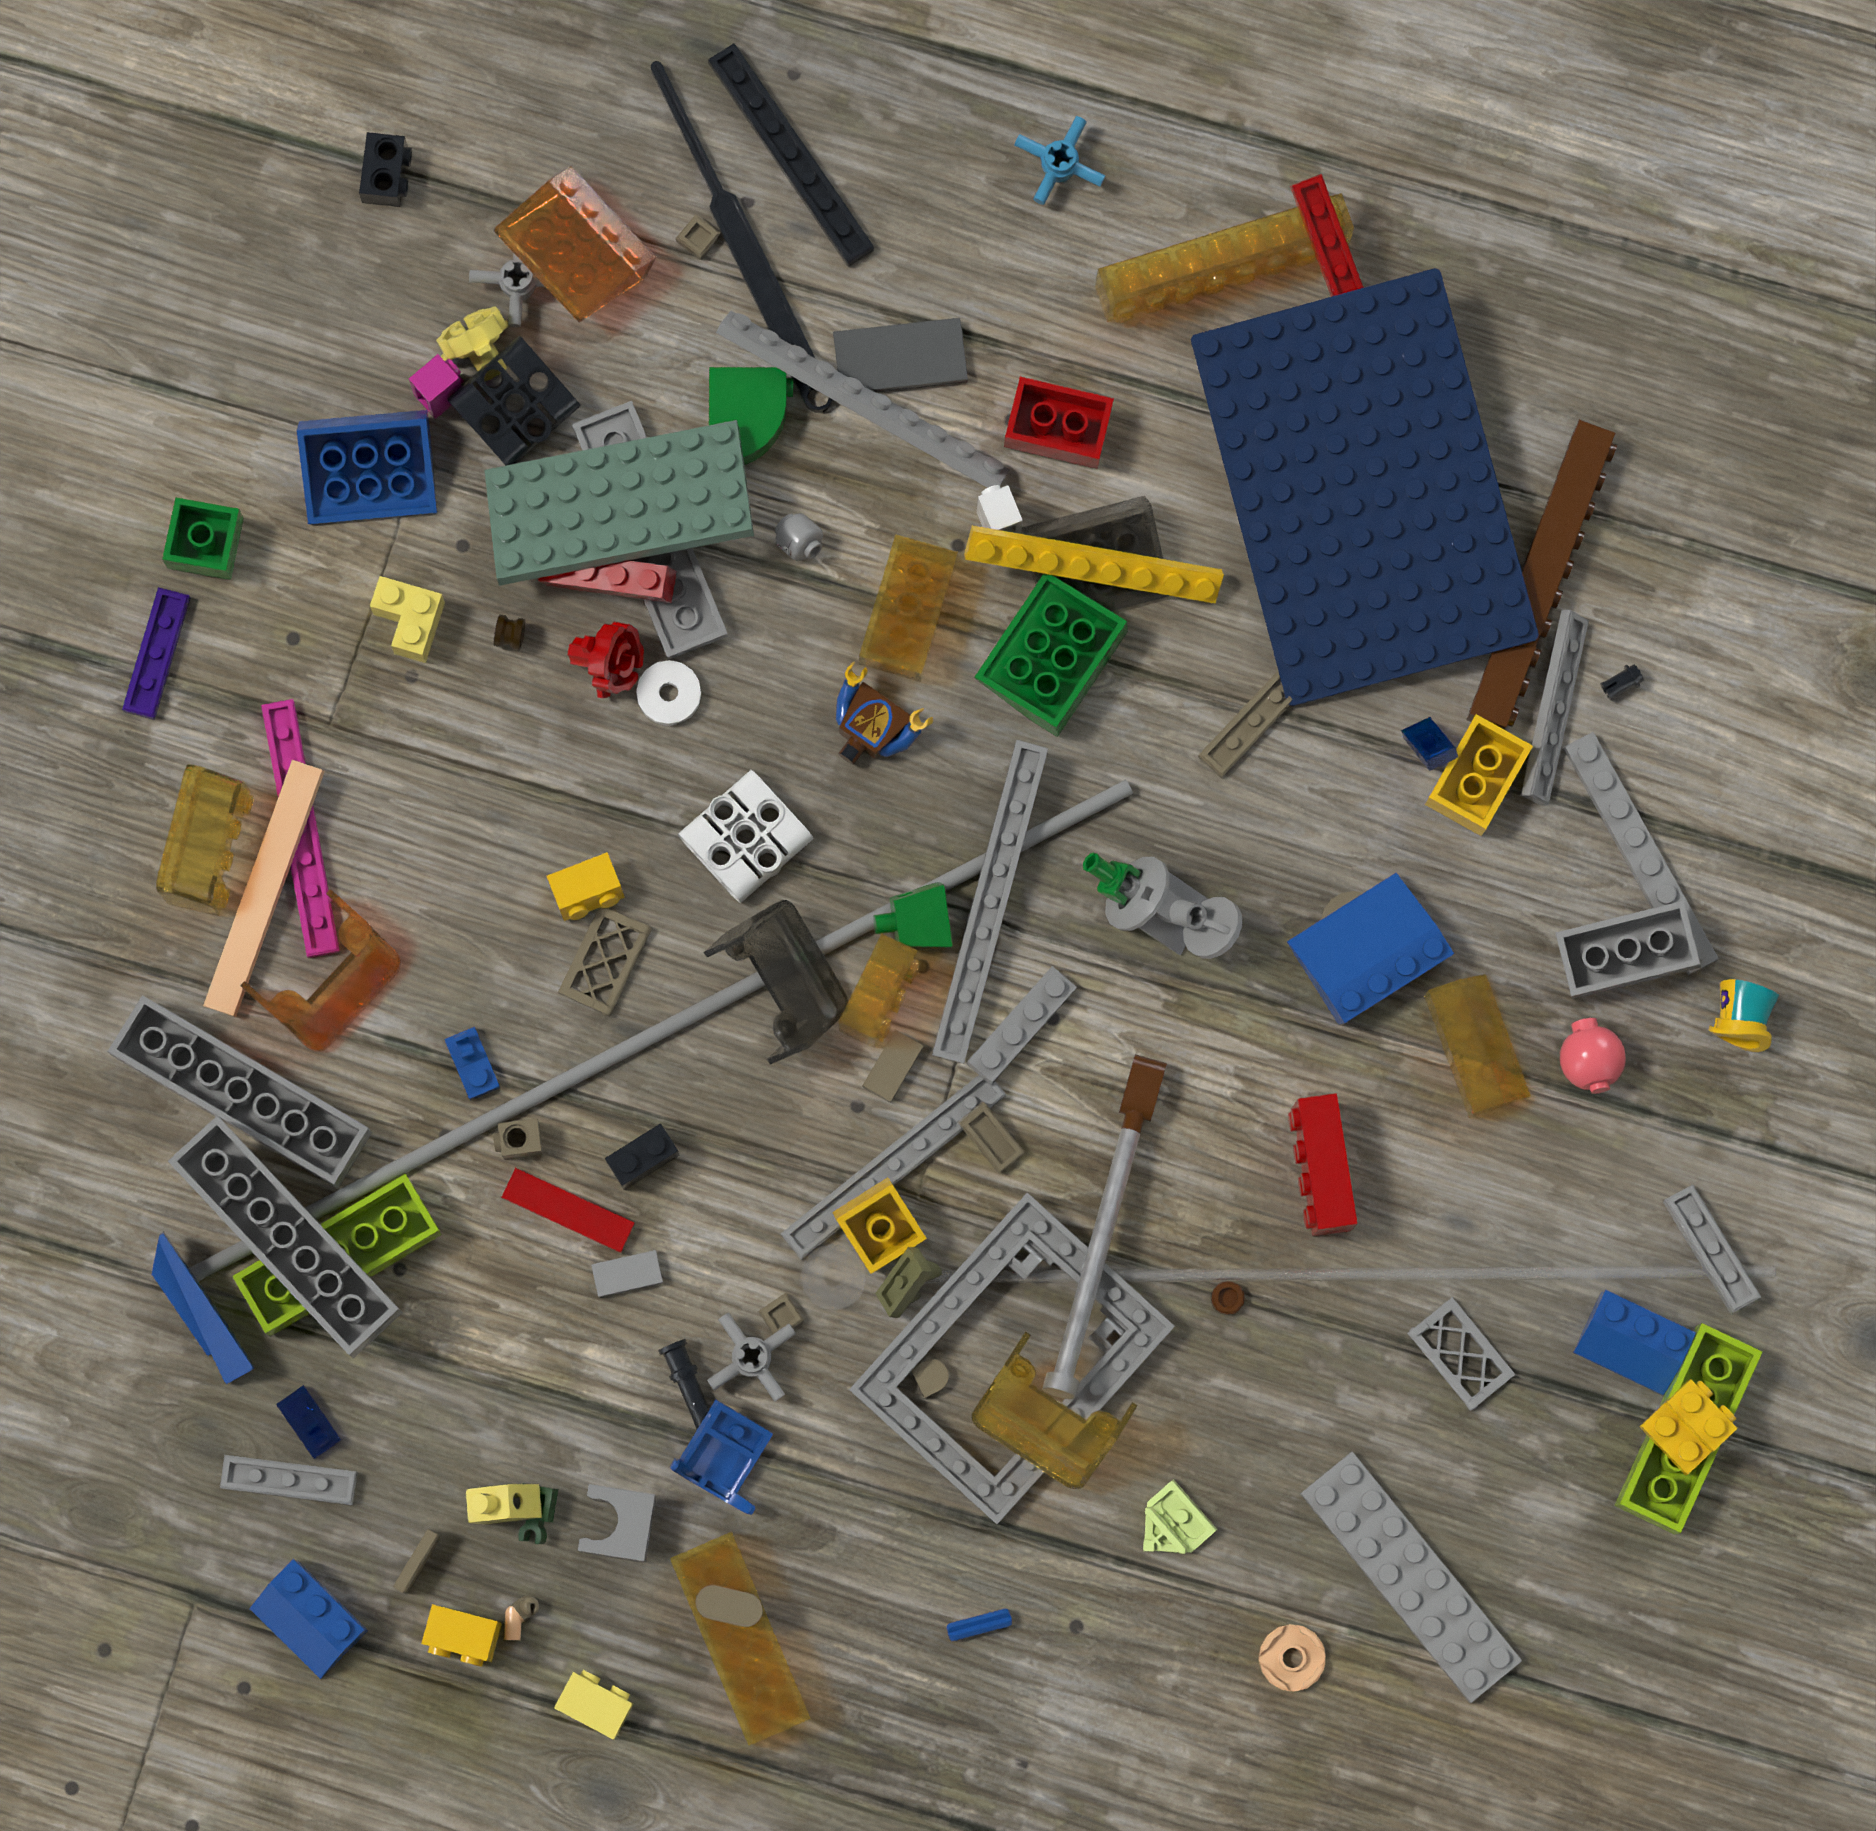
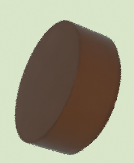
(1227, 1298)

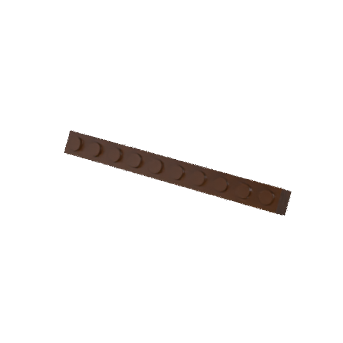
(1546, 566)

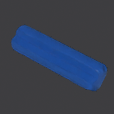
(979, 1624)

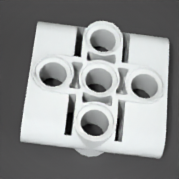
(754, 798)

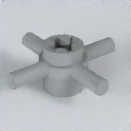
(516, 294)
(743, 1344)

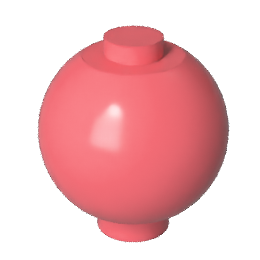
(1592, 1056)

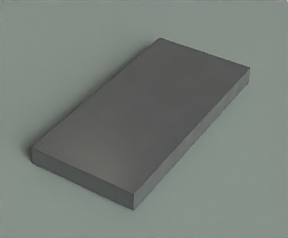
(903, 355)

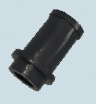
(1622, 682)

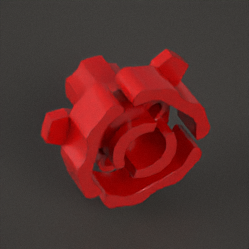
(609, 657)

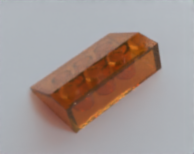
(576, 244)

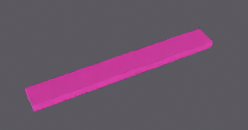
(308, 862)

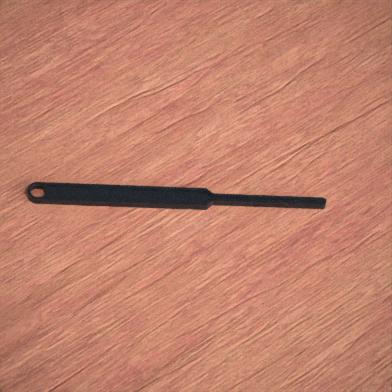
(741, 240)

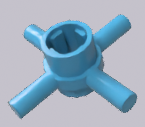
(1066, 150)

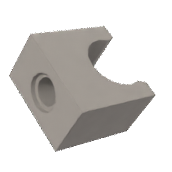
(634, 1524)

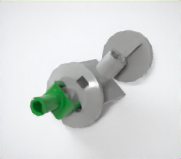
(1164, 906)

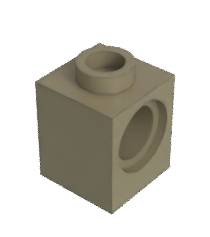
(533, 1142)

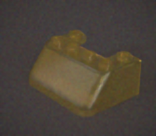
(201, 840)

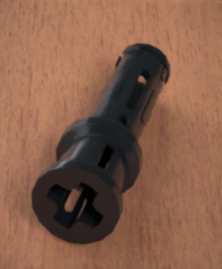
(684, 1374)

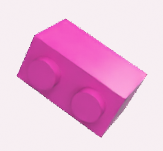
(435, 384)

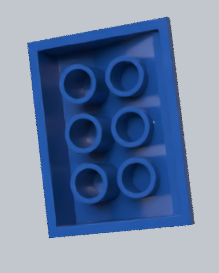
(367, 466)
(1369, 948)

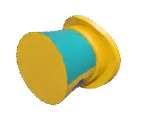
(1744, 1015)

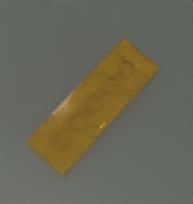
(744, 1657)

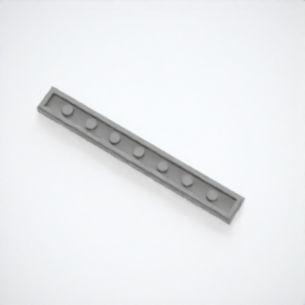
(893, 1162)

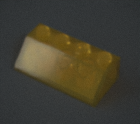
(1476, 1044)

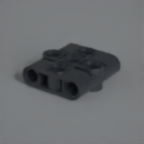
(524, 364)

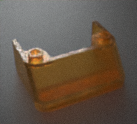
(344, 993)

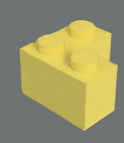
(415, 610)

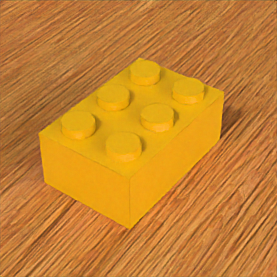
(1480, 776)

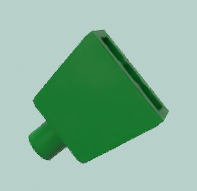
(918, 917)

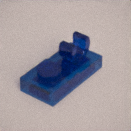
(1429, 743)
(309, 1422)

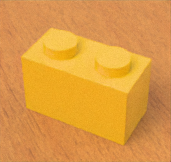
(586, 887)

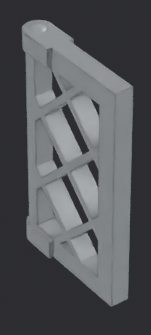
(1469, 1328)

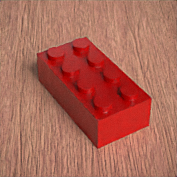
(1324, 1165)

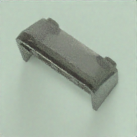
(792, 972)

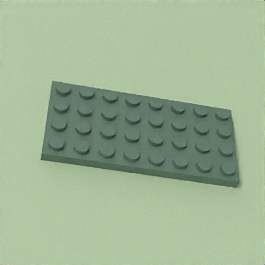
(618, 502)

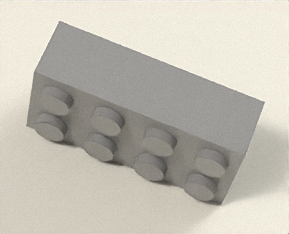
(1628, 950)

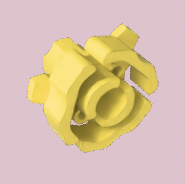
(477, 341)

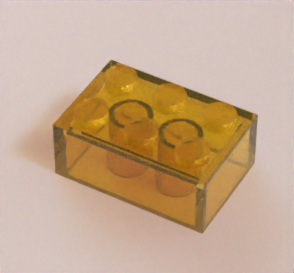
(879, 991)

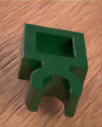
(548, 1500)

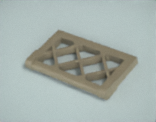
(592, 937)

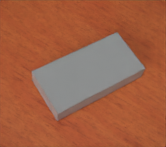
(627, 1273)

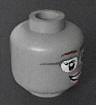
(799, 537)

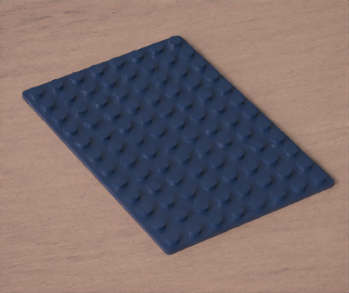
(1364, 487)

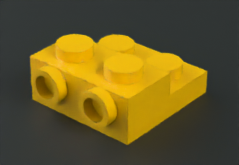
(1689, 1425)

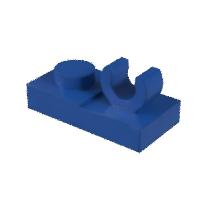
(472, 1063)

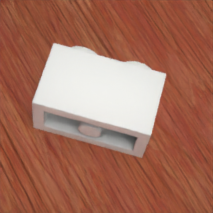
(998, 510)

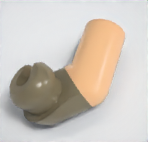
(517, 1614)

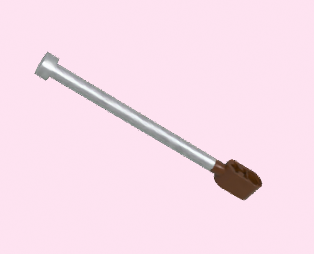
(1137, 1106)

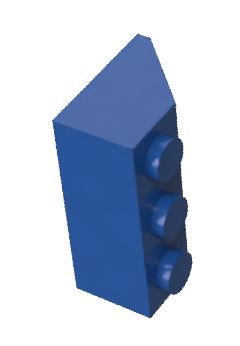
(1634, 1342)
(308, 1618)

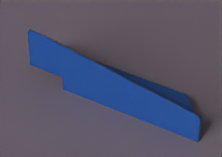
(198, 1311)

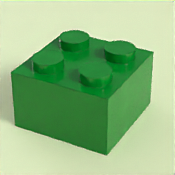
(203, 538)

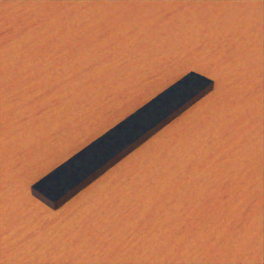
(791, 155)

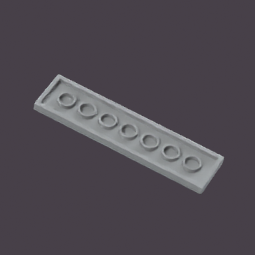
(693, 615)
(1411, 1577)

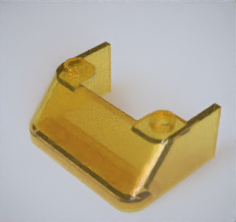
(1042, 1427)

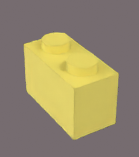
(594, 1705)

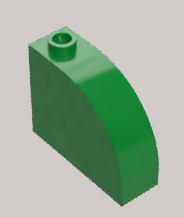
(755, 400)

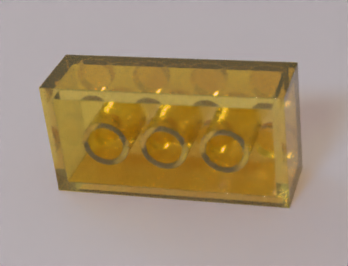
(908, 608)

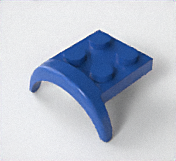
(723, 1454)

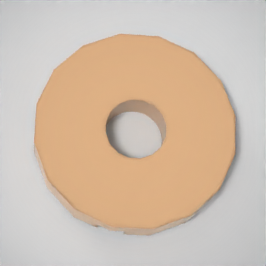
(1272, 1661)

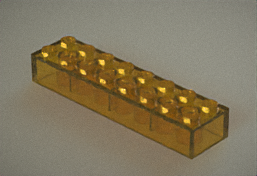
(1209, 263)

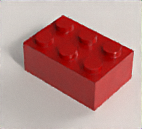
(1058, 422)

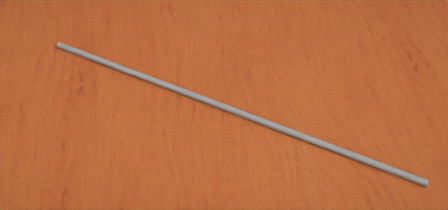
(643, 1039)

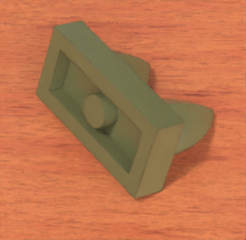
(905, 1280)

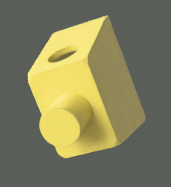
(496, 1504)

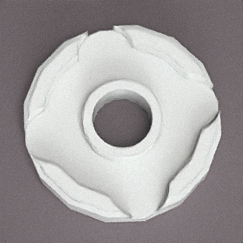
(665, 674)

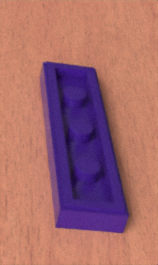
(156, 653)

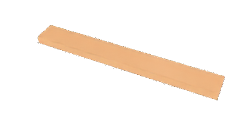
(264, 888)

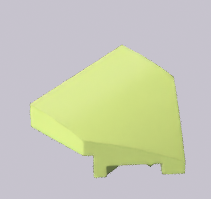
(1175, 1522)

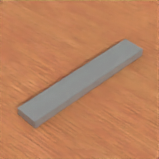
(1554, 707)

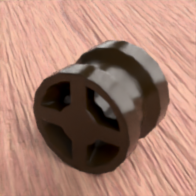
(509, 632)

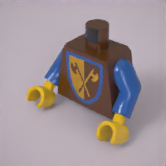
(873, 721)

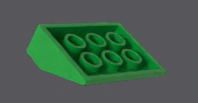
(1052, 653)

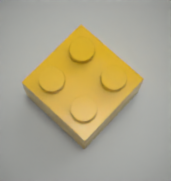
(879, 1225)
(462, 1634)

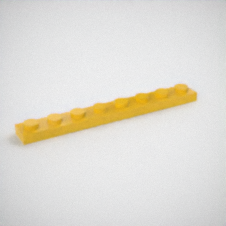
(1093, 564)

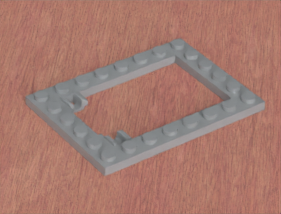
(1044, 1239)

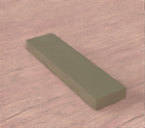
(1246, 727)

